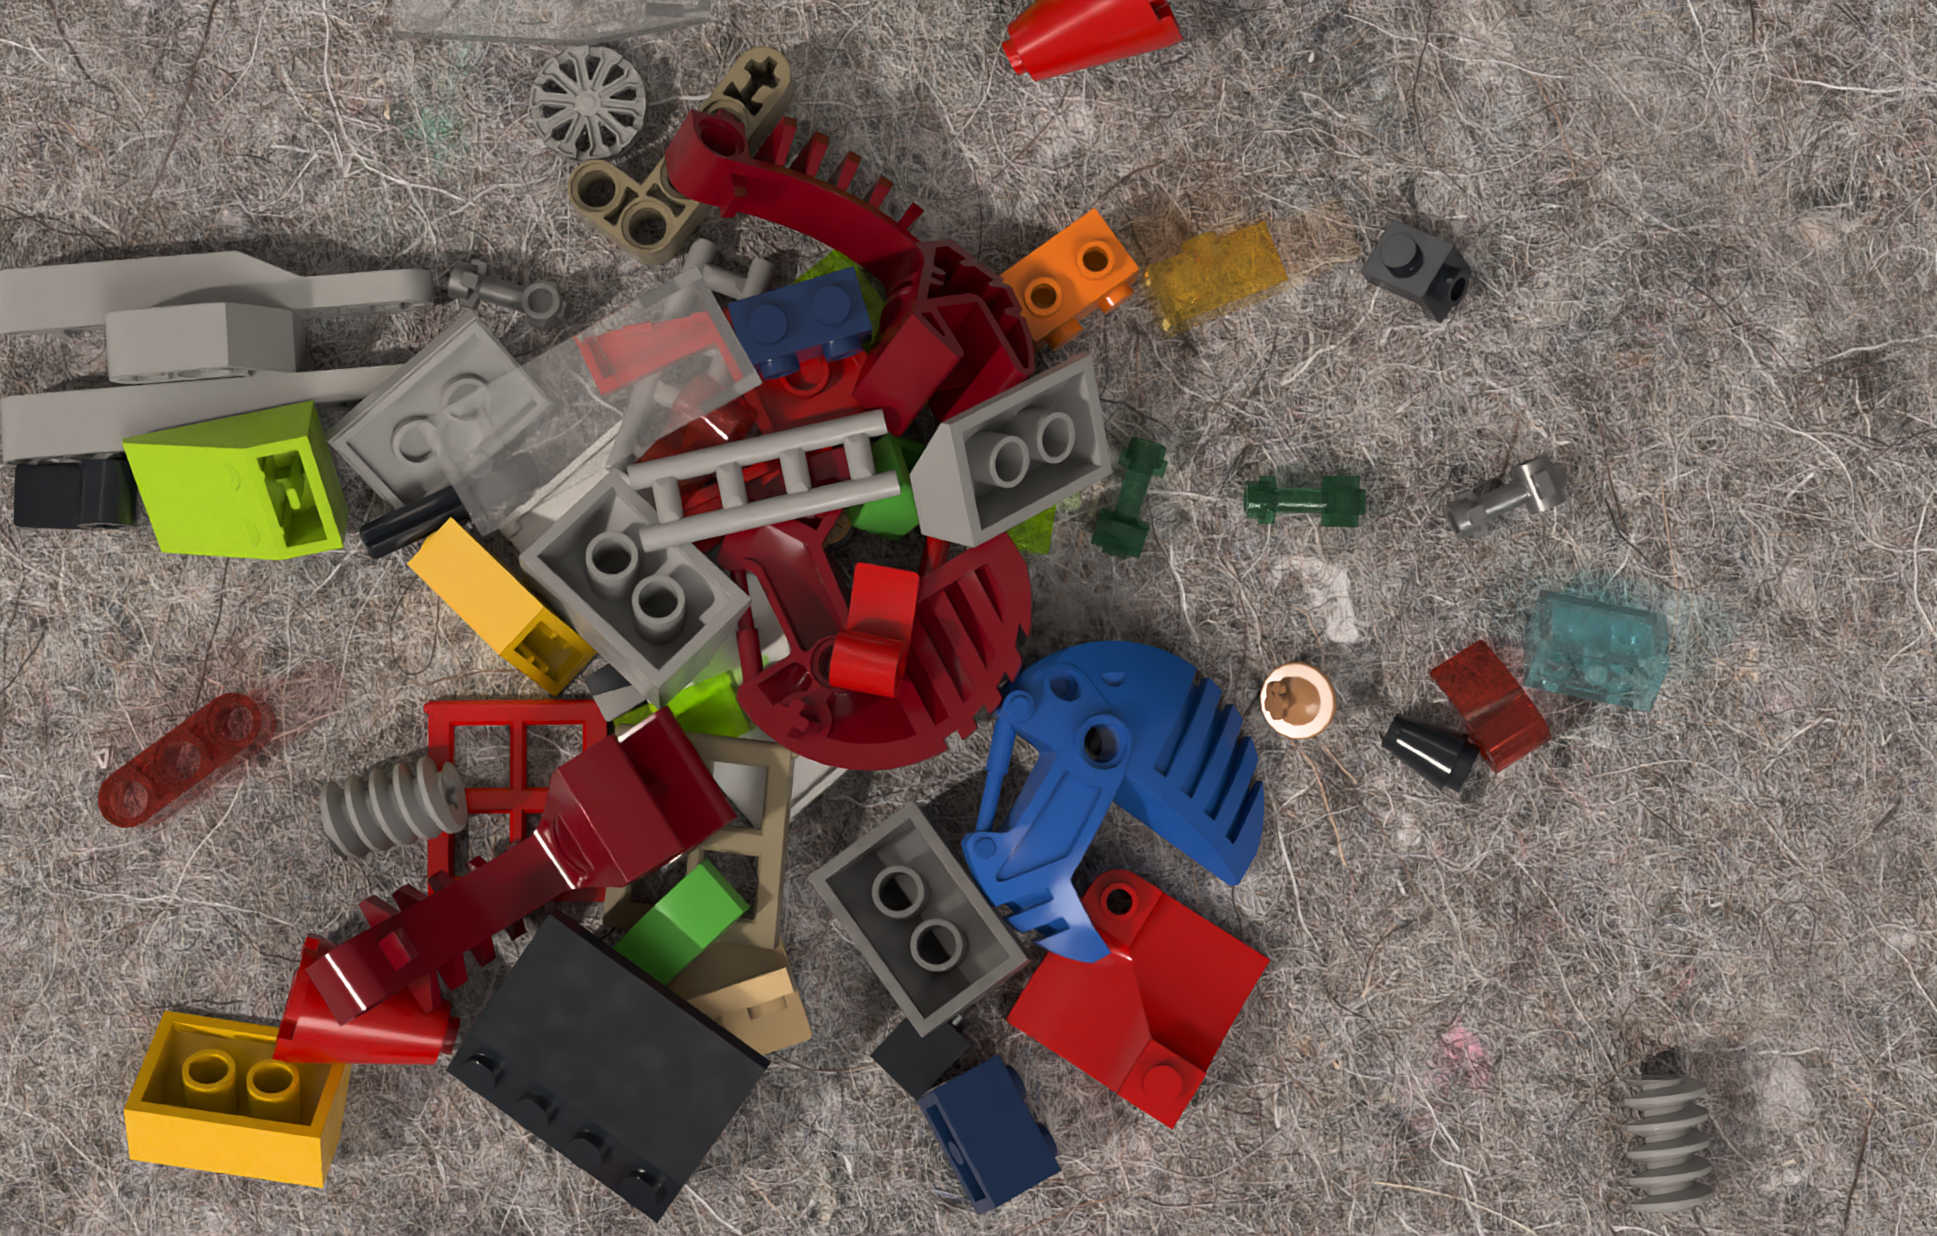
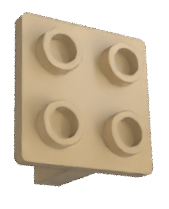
(748, 994)

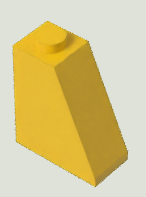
(501, 607)

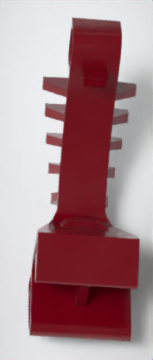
(947, 322)
(604, 824)

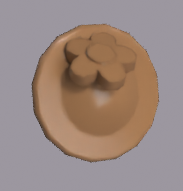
(1298, 700)

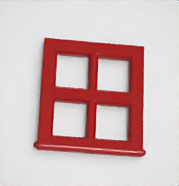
(518, 798)

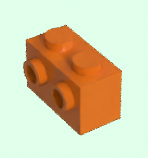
(1070, 279)

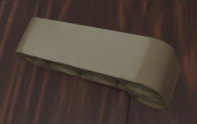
(655, 196)

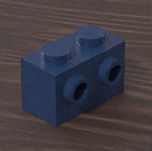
(802, 323)
(990, 1134)

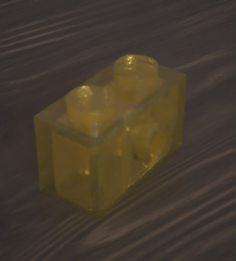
(1213, 278)

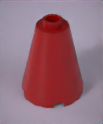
(1081, 34)
(388, 1034)

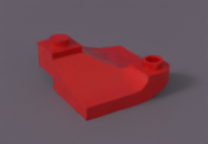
(1150, 1008)

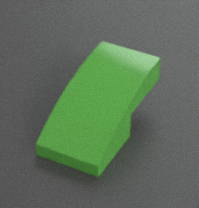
(683, 924)

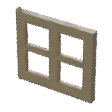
(766, 843)

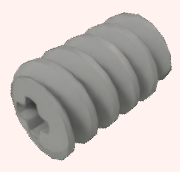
(394, 811)
(1669, 1142)

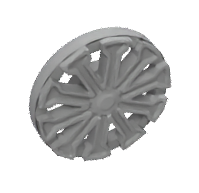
(589, 104)

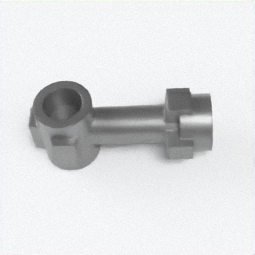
(539, 300)
(1536, 485)

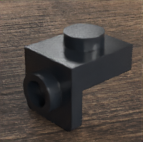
(1418, 269)

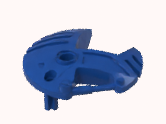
(1161, 759)

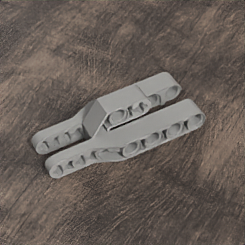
(179, 324)

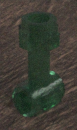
(1338, 500)
(1120, 530)

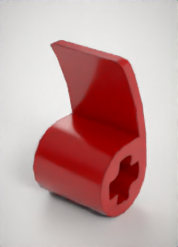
(878, 634)

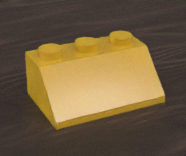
(226, 1107)

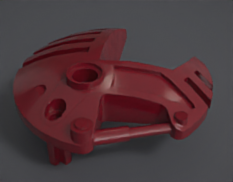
(955, 658)

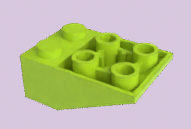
(242, 485)

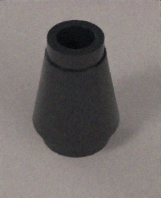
(1432, 751)

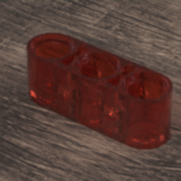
(157, 768)

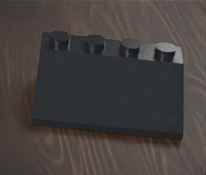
(607, 1065)

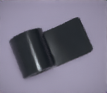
(81, 497)

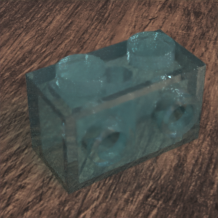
(1596, 650)

